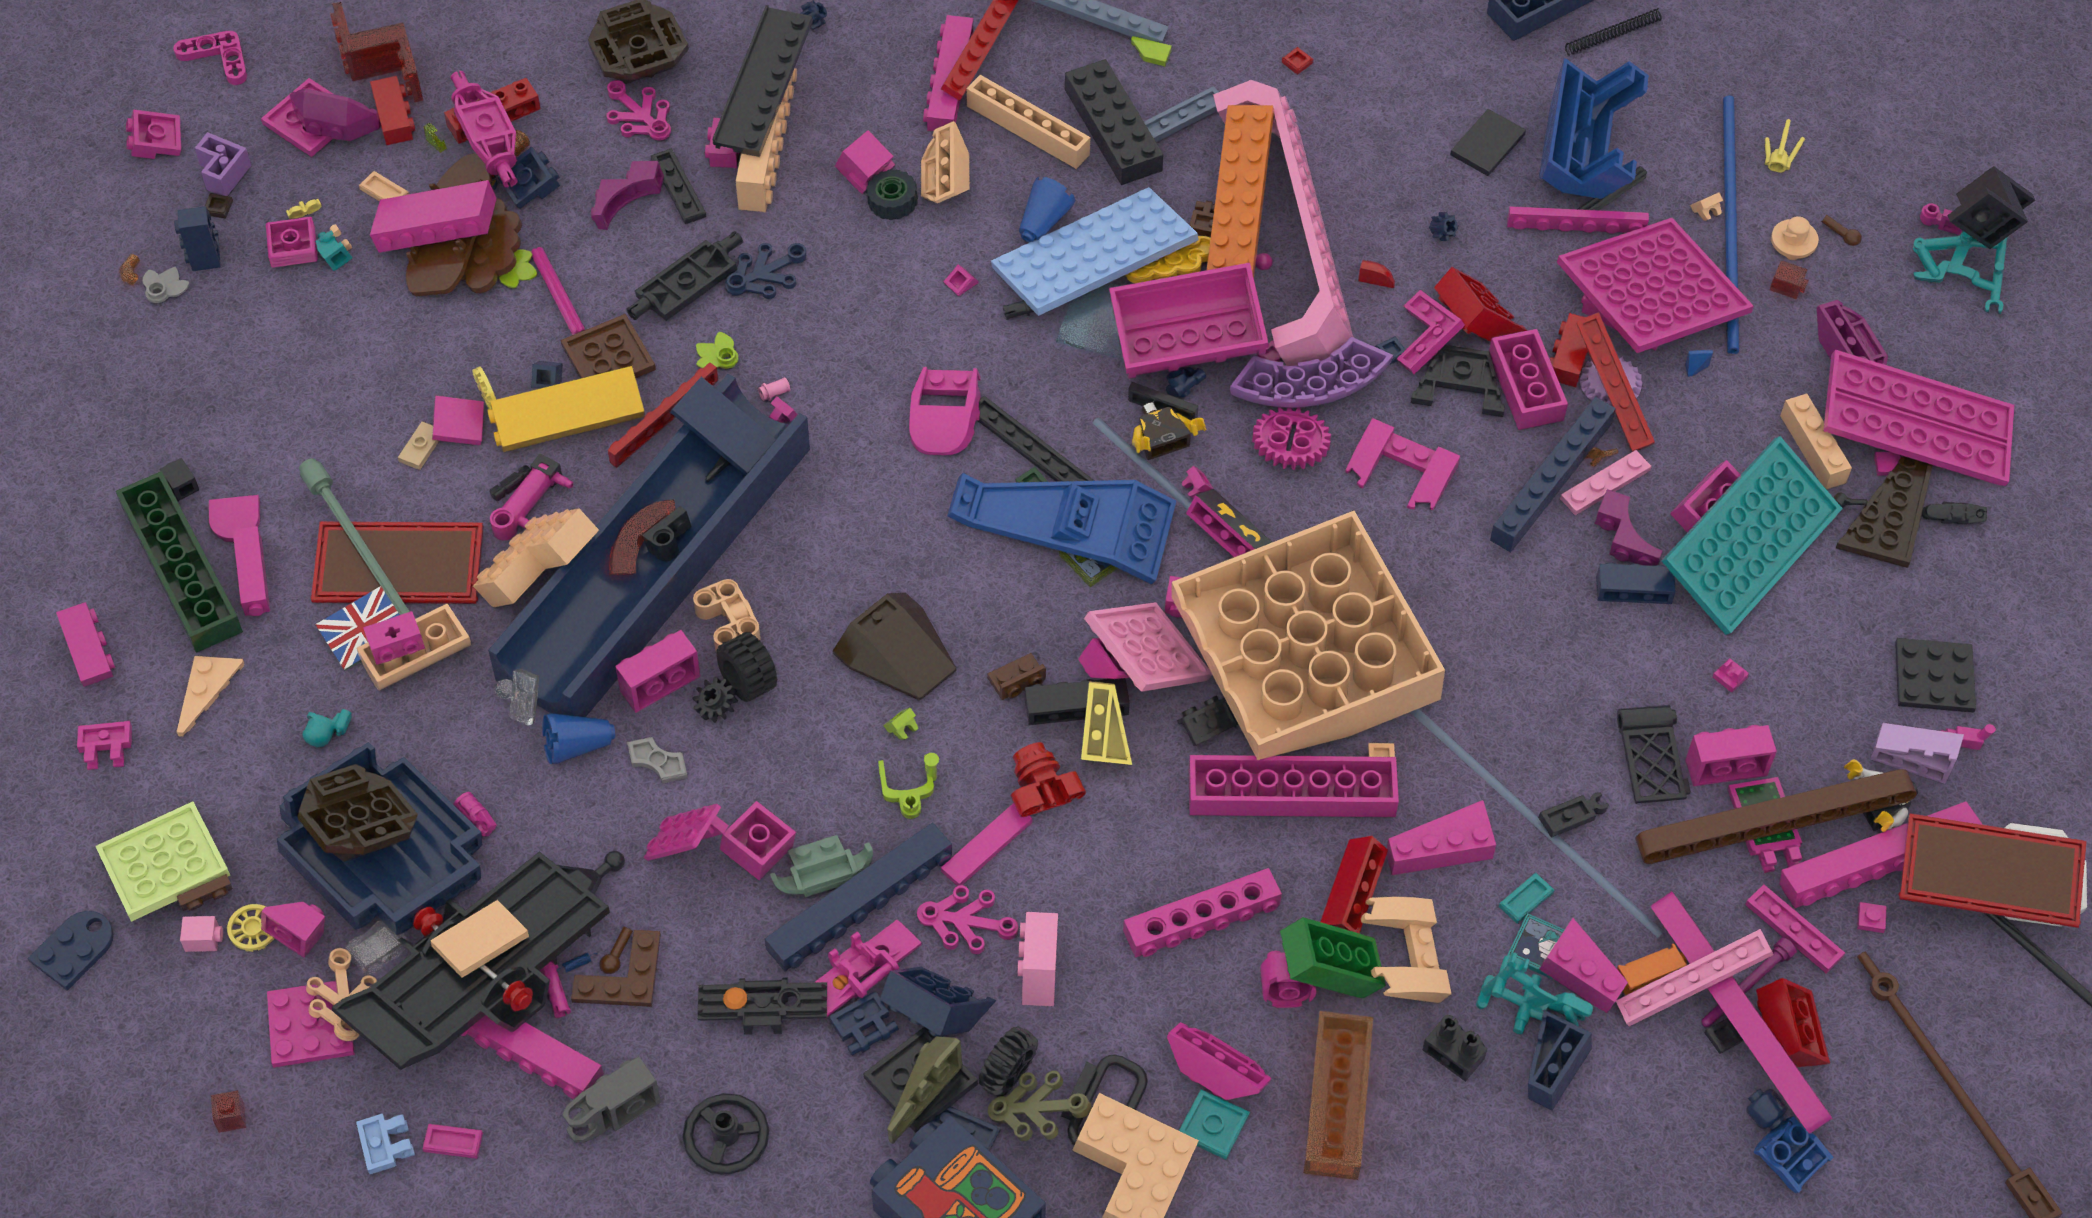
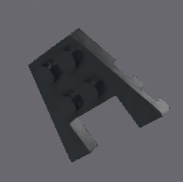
(1464, 371)

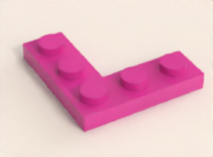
(1442, 327)

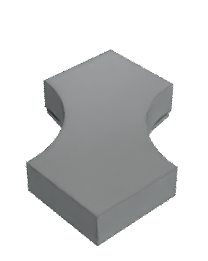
(666, 764)

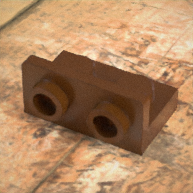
(1016, 675)

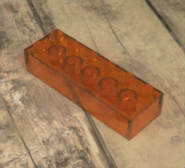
(1338, 1095)

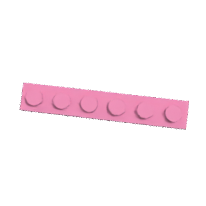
(1694, 977)

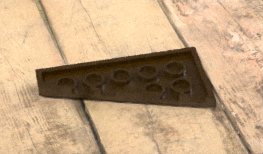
(1892, 515)

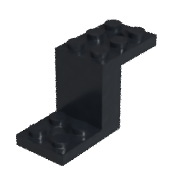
(1991, 207)

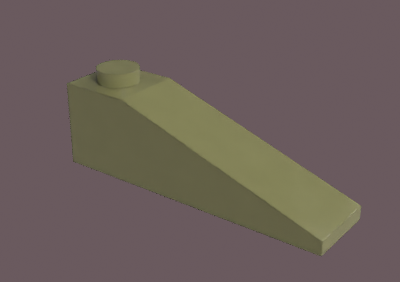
(932, 1071)

